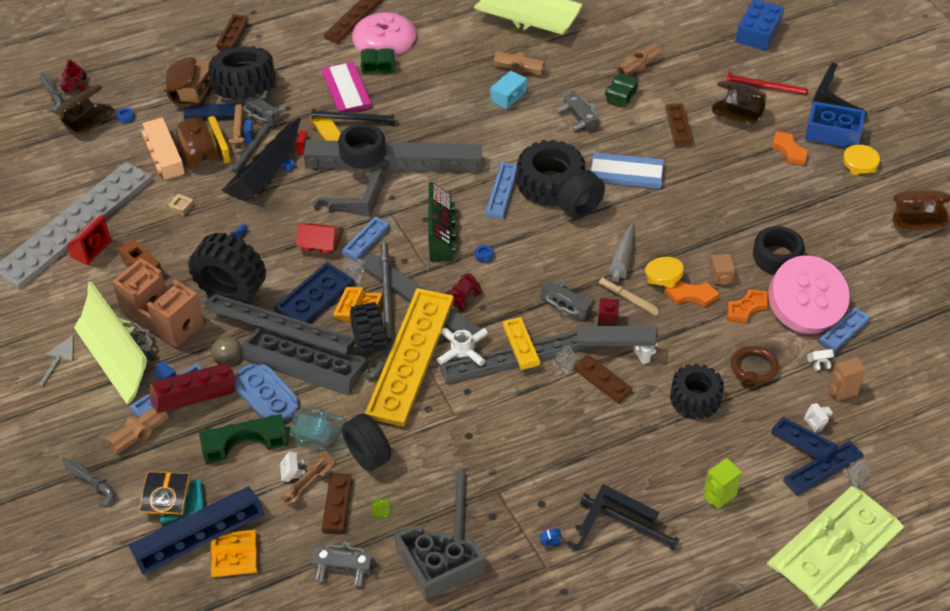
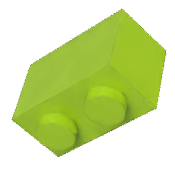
(722, 483)

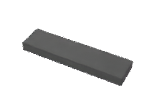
(617, 336)

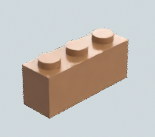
(200, 84)

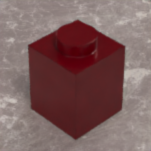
(608, 312)

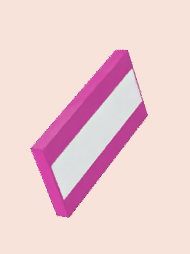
(346, 88)

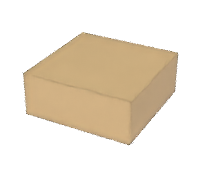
(181, 204)

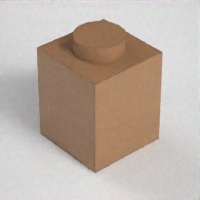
(721, 269)

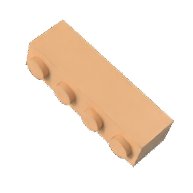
(162, 148)

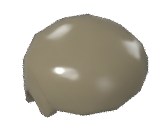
(227, 350)

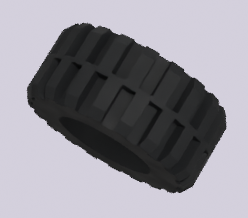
(242, 72)
(546, 157)
(227, 267)

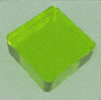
(380, 508)

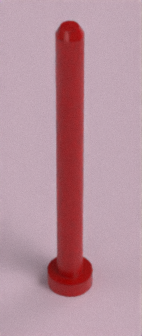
(766, 84)

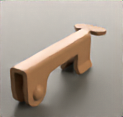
(239, 118)
(292, 494)

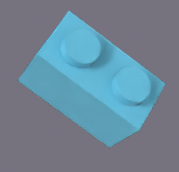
(508, 89)

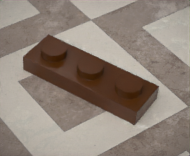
(232, 32)
(678, 124)
(603, 378)
(336, 503)

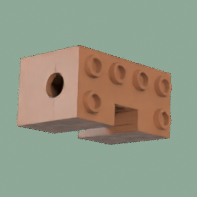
(144, 298)

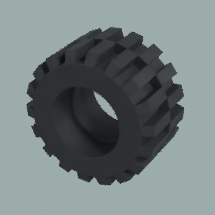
(368, 328)
(696, 403)

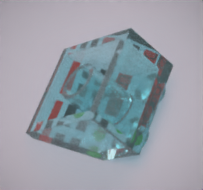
(316, 427)

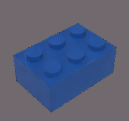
(759, 24)
(835, 124)

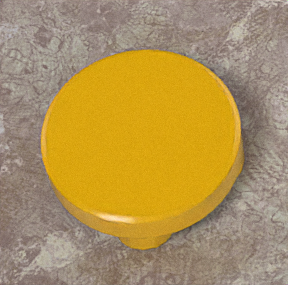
(861, 159)
(664, 271)

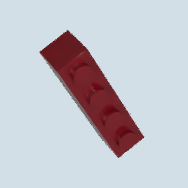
(192, 387)

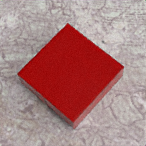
(301, 140)

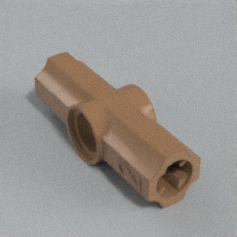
(639, 59)
(519, 63)
(136, 429)

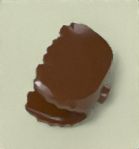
(178, 77)
(195, 140)
(921, 210)

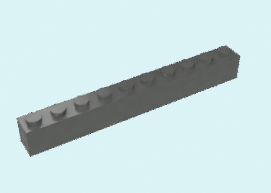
(401, 156)

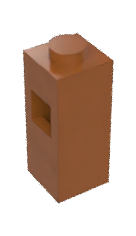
(133, 252)

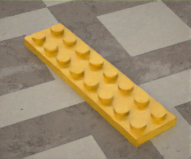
(409, 357)

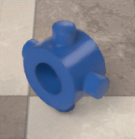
(288, 164)

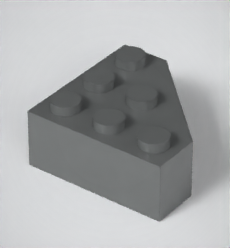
(438, 559)

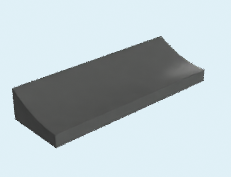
(303, 360)

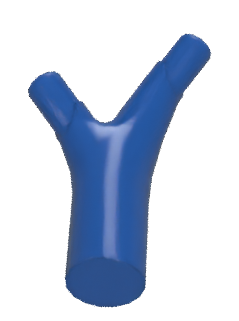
(238, 233)

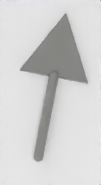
(63, 351)

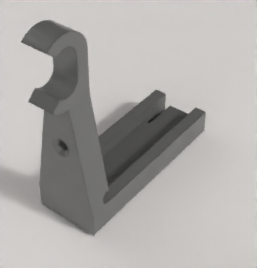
(355, 205)

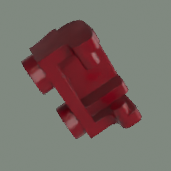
(73, 76)
(464, 286)

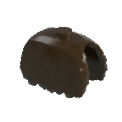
(741, 103)
(80, 114)

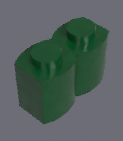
(377, 61)
(622, 89)

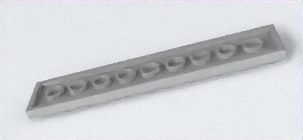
(51, 240)

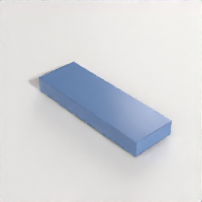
(366, 238)
(844, 329)

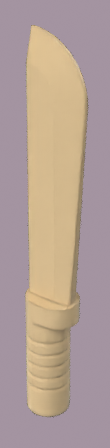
(650, 308)

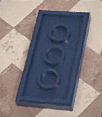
(315, 294)

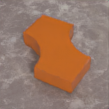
(785, 143)
(701, 294)
(753, 301)

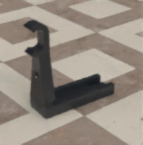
(828, 97)
(618, 499)

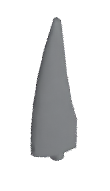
(622, 257)

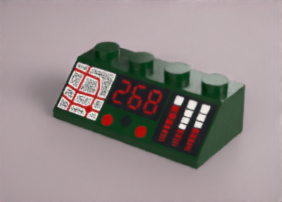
(440, 224)

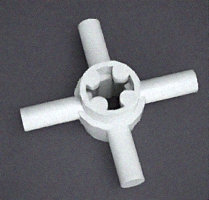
(462, 345)

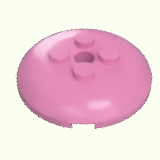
(385, 31)

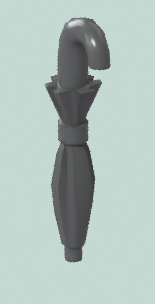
(55, 95)
(380, 361)
(98, 483)

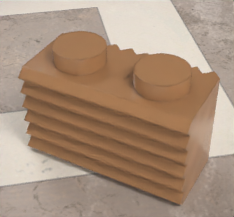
(846, 379)

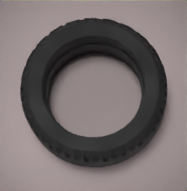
(362, 134)
(581, 193)
(776, 236)
(366, 442)

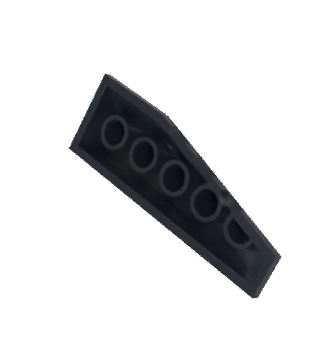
(257, 174)

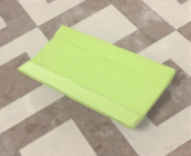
(544, 14)
(111, 344)
(836, 545)

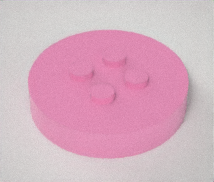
(808, 294)

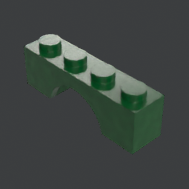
(219, 441)

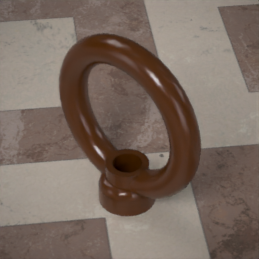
(750, 379)

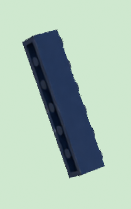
(195, 530)

